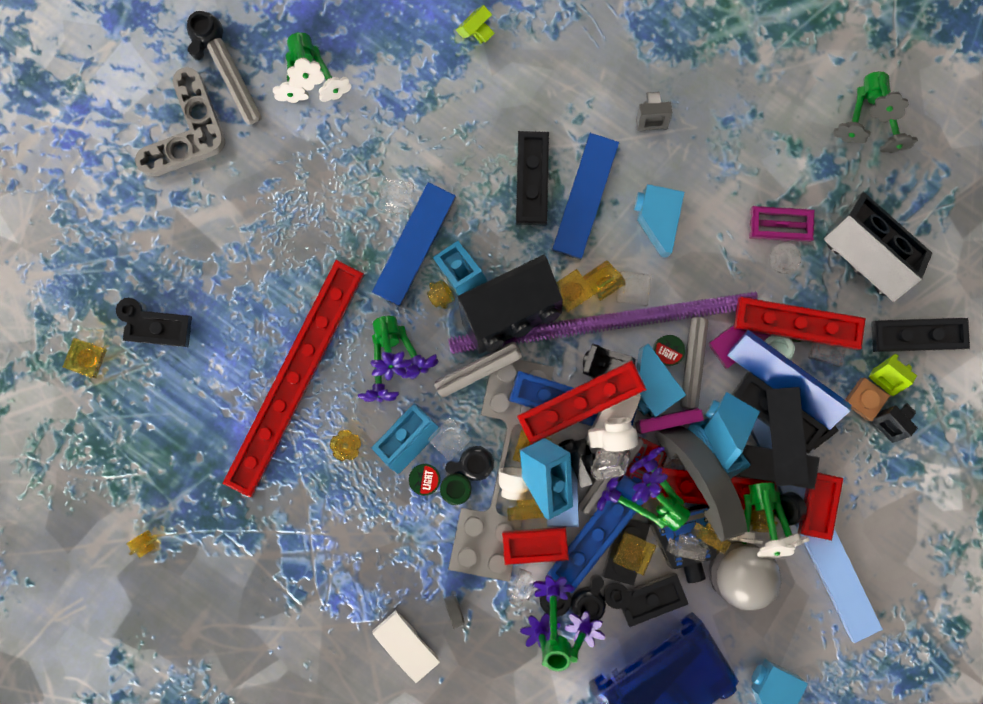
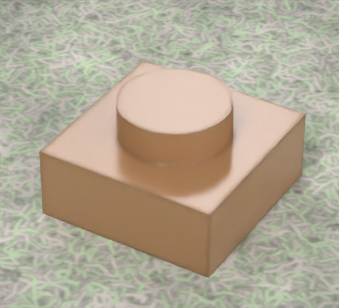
(867, 399)

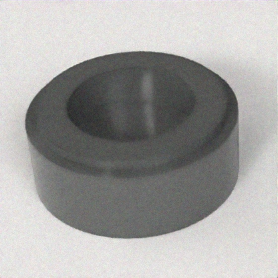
(454, 611)

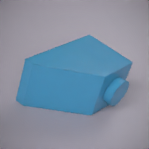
(659, 216)
(459, 268)
(660, 384)
(729, 427)
(548, 476)
(776, 685)

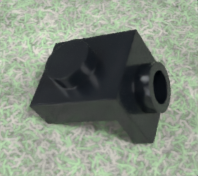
(600, 361)
(581, 460)

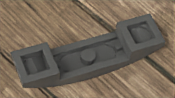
(712, 480)

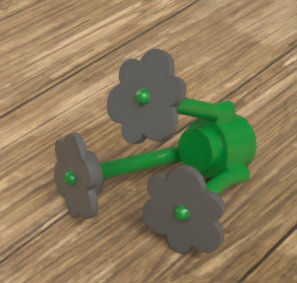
(886, 106)

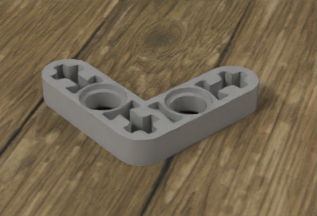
(193, 137)

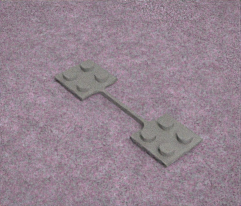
(479, 533)

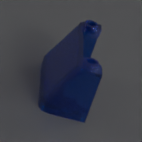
(677, 671)

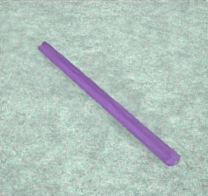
(617, 319)

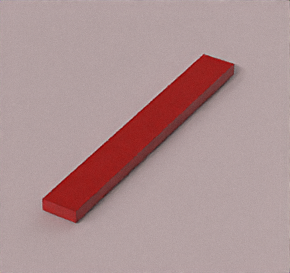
(293, 379)

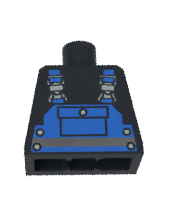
(693, 568)

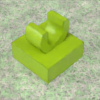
(475, 25)
(893, 375)

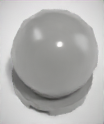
(744, 577)

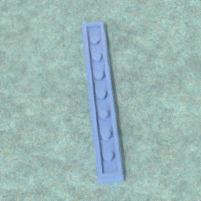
(833, 567)

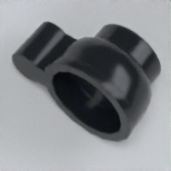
(202, 29)
(475, 463)
(590, 599)

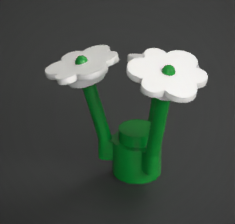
(304, 73)
(767, 499)

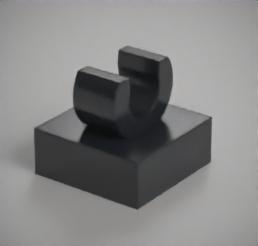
(896, 422)

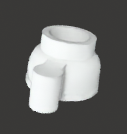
(616, 436)
(512, 483)

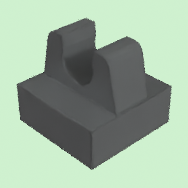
(653, 113)

